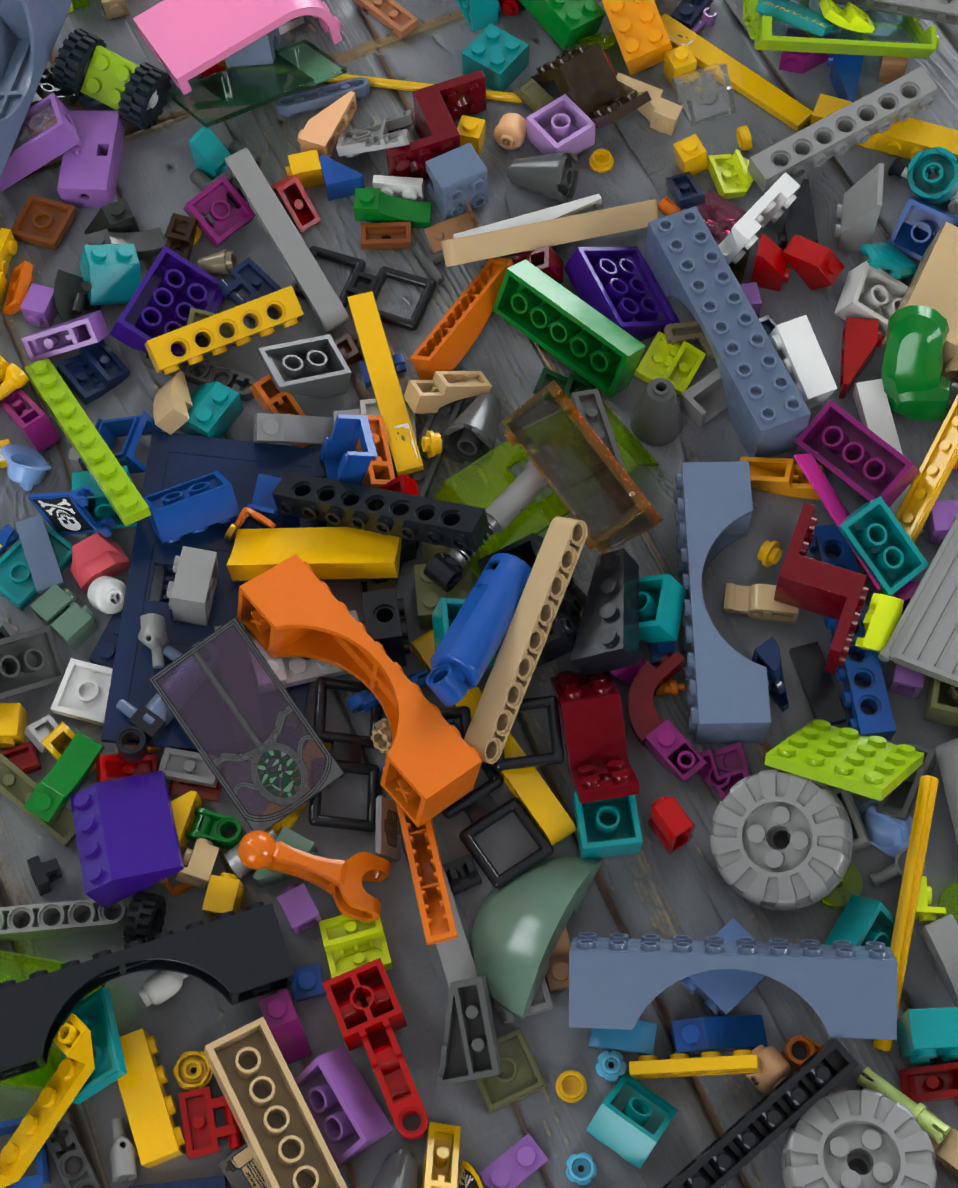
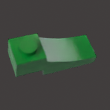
(374, 205)
(64, 778)

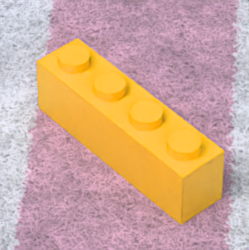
(147, 1102)

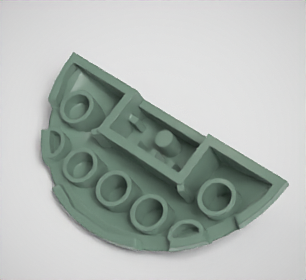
(523, 925)

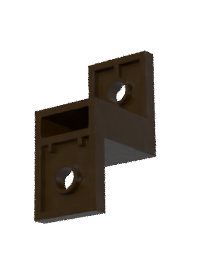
(591, 84)

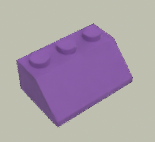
(342, 1105)

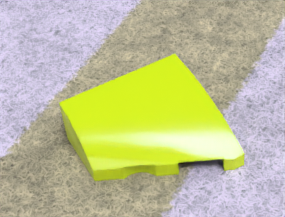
(880, 621)

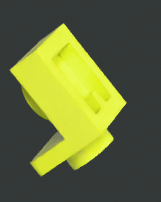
(925, 913)

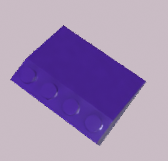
(621, 288)
(165, 301)
(125, 836)

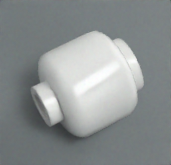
(107, 594)

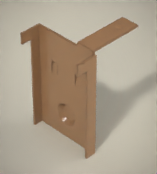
(446, 229)

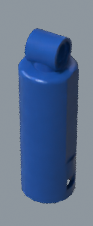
(478, 628)

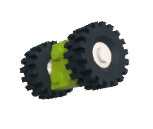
(93, 70)

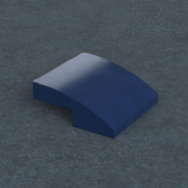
(93, 371)

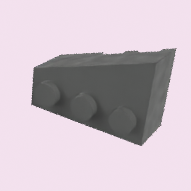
(470, 1035)

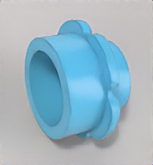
(614, 1073)
(582, 1159)

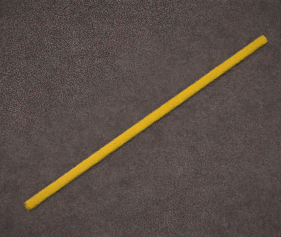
(412, 86)

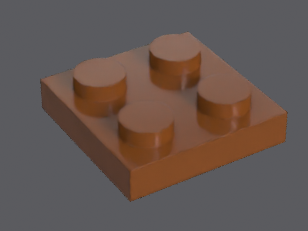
(43, 222)

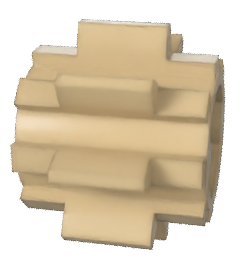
(382, 736)

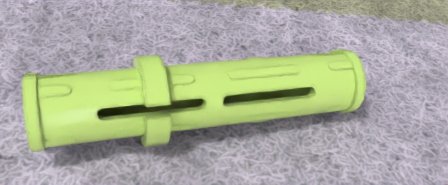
(925, 1119)

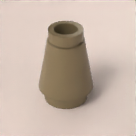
(219, 262)

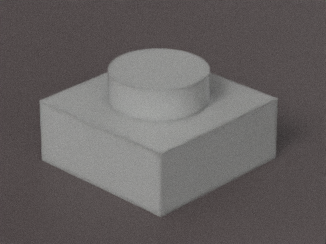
(39, 730)

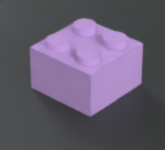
(560, 128)

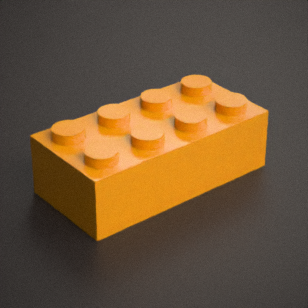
(638, 32)

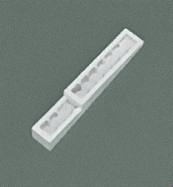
(574, 207)
(877, 416)

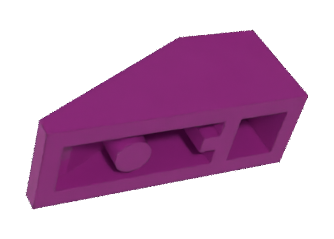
(30, 420)

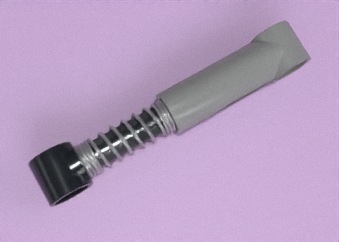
(447, 569)

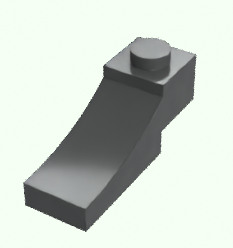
(147, 243)

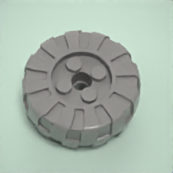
(748, 831)
(861, 1132)

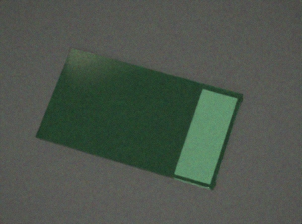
(250, 87)

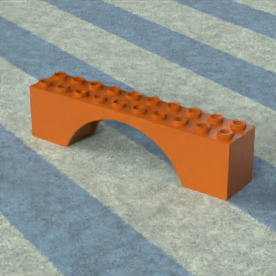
(299, 617)

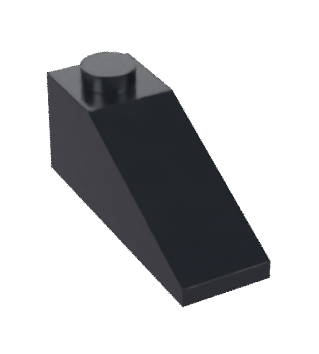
(800, 218)

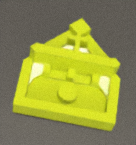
(730, 174)

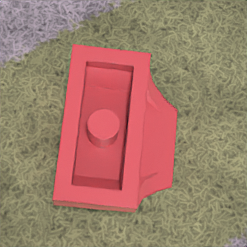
(97, 558)

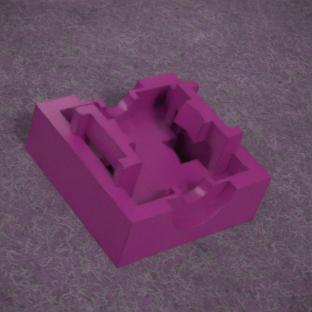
(226, 216)

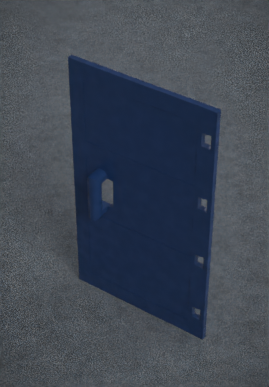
(169, 463)

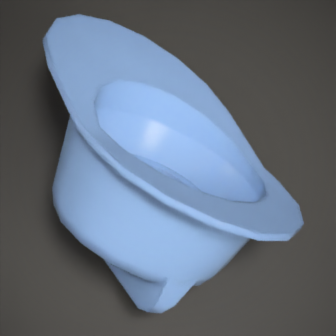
(25, 465)
(885, 832)

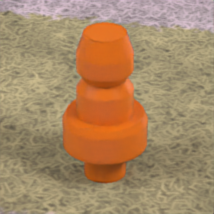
(671, 688)

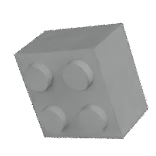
(193, 586)

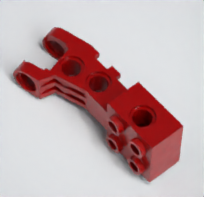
(369, 1017)

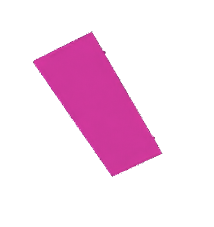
(827, 496)

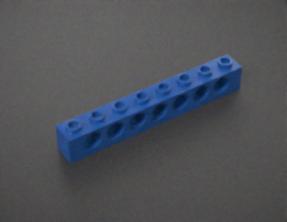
(875, 696)

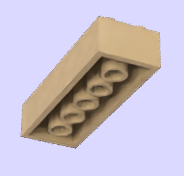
(271, 1110)

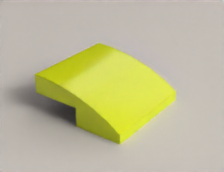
(849, 17)
(668, 361)
(353, 943)

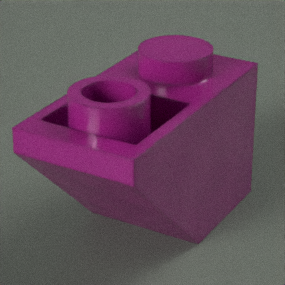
(674, 751)

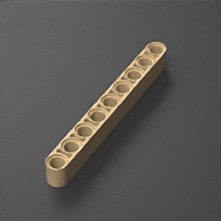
(549, 232)
(526, 637)

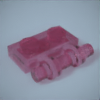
(721, 213)

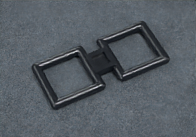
(362, 282)
(347, 752)
(503, 763)
(484, 813)

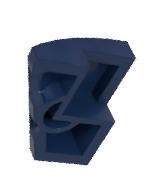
(769, 656)

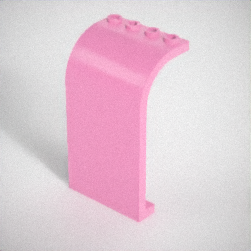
(201, 33)

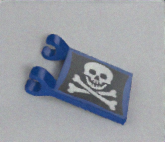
(68, 514)

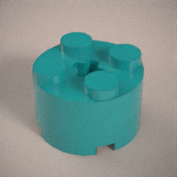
(932, 162)

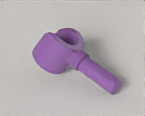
(706, 20)

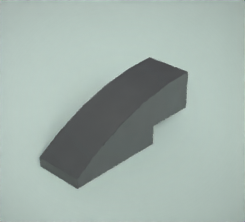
(903, 798)

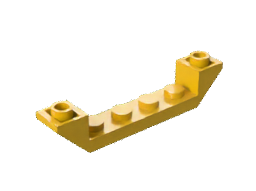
(56, 1097)

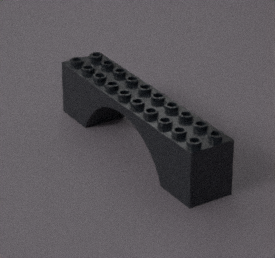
(235, 955)

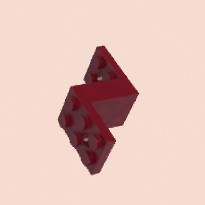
(434, 116)
(821, 588)
(594, 736)

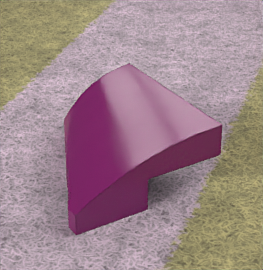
(725, 767)

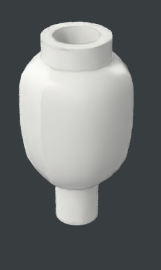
(160, 987)

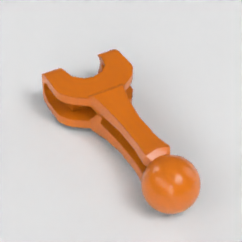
(335, 876)

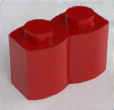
(670, 823)

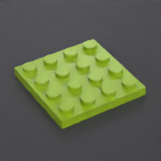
(845, 759)

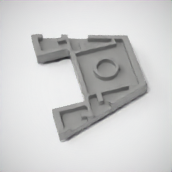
(375, 137)

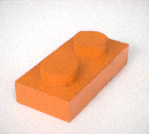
(18, 287)

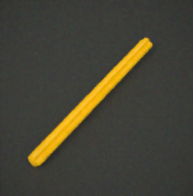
(911, 885)

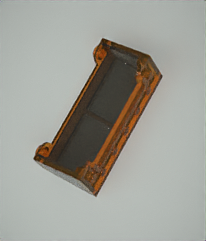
(580, 469)

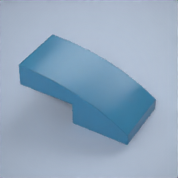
(636, 1041)

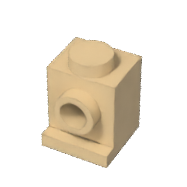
(198, 863)

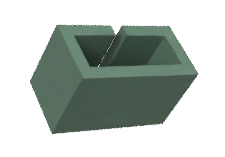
(65, 616)

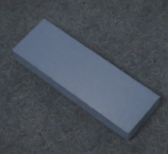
(40, 554)

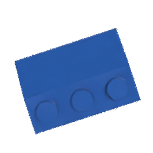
(919, 226)
(192, 506)

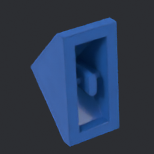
(339, 179)

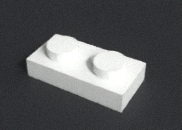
(400, 187)

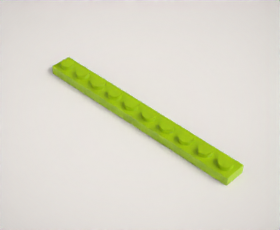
(88, 442)

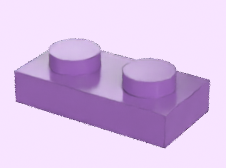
(515, 1165)

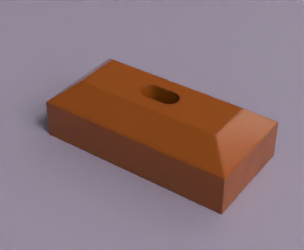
(386, 235)

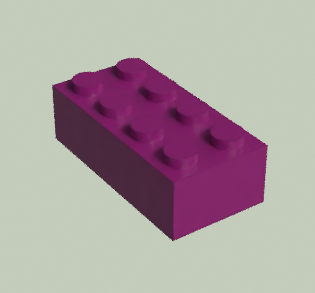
(856, 455)

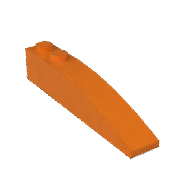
(462, 322)
(428, 880)

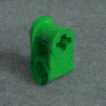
(213, 827)

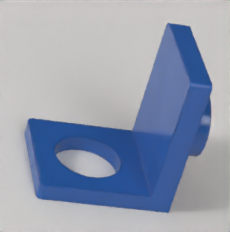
(263, 498)

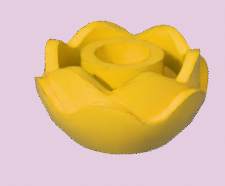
(184, 1066)

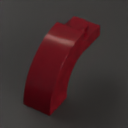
(642, 692)

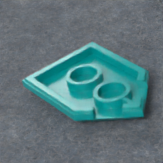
(889, 257)

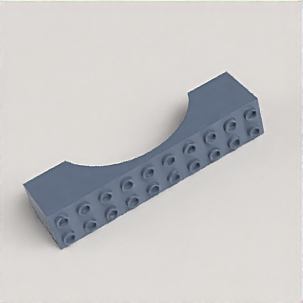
(26, 44)
(758, 388)
(725, 688)
(843, 983)

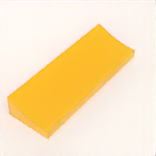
(328, 550)

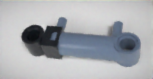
(145, 723)

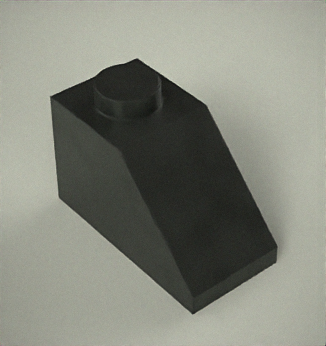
(115, 218)

